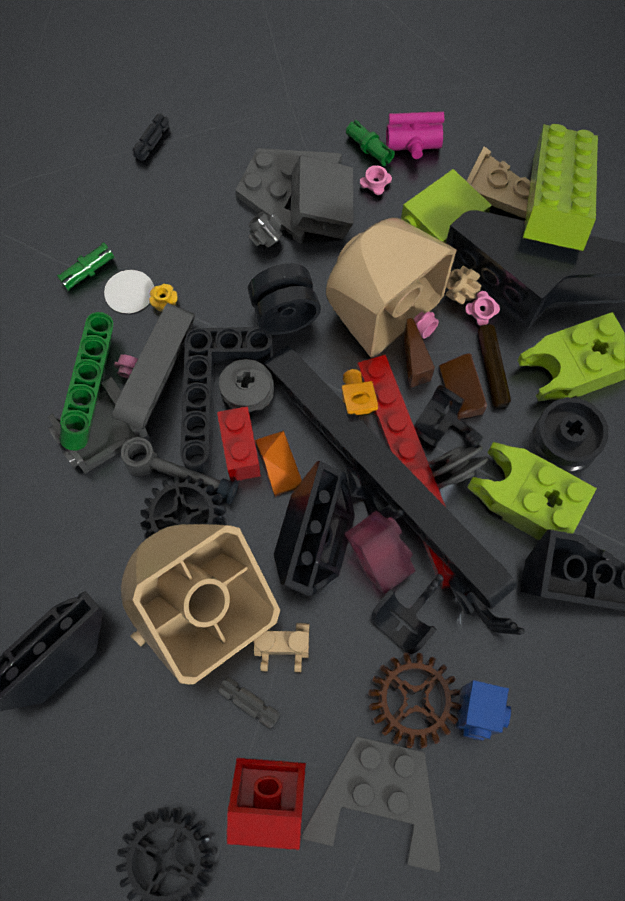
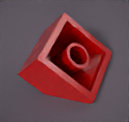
(266, 804)

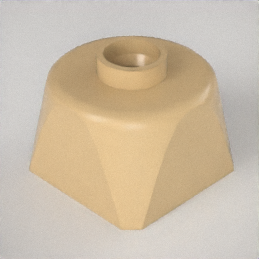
(388, 278)
(197, 597)

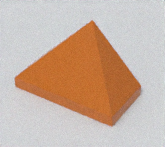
(278, 463)

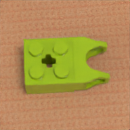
(580, 358)
(528, 488)

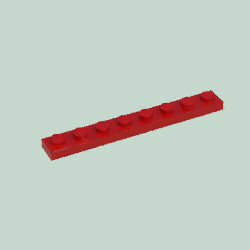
(401, 436)

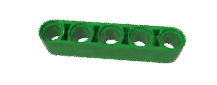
(88, 365)

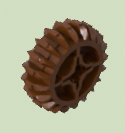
(426, 710)

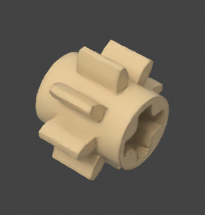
(463, 285)

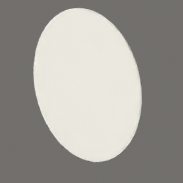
(128, 291)

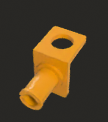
(358, 395)

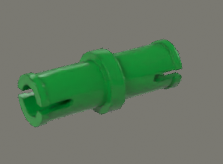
(370, 142)
(85, 266)

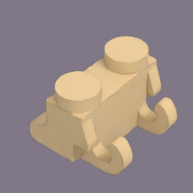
(283, 643)

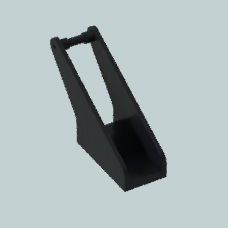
(533, 274)

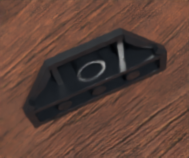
(314, 530)
(49, 652)

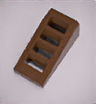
(419, 363)

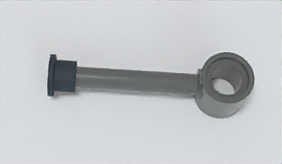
(151, 461)

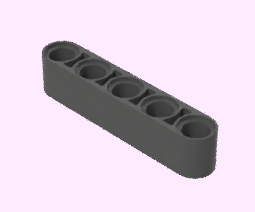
(153, 366)

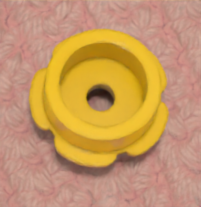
(158, 302)

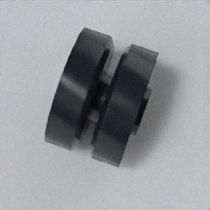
(284, 298)
(569, 434)

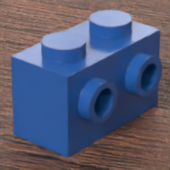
(483, 710)

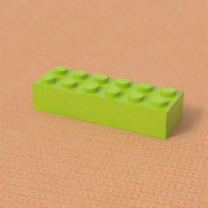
(563, 187)

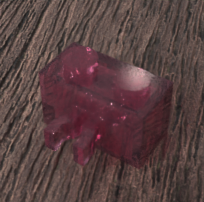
(381, 551)

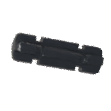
(150, 137)

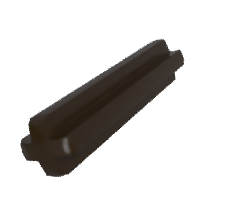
(494, 365)

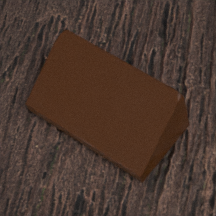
(462, 378)

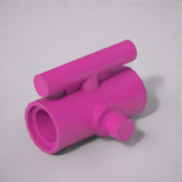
(415, 131)

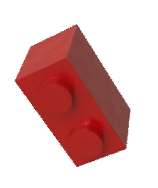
(239, 444)

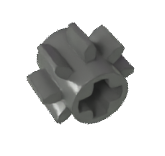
(265, 229)

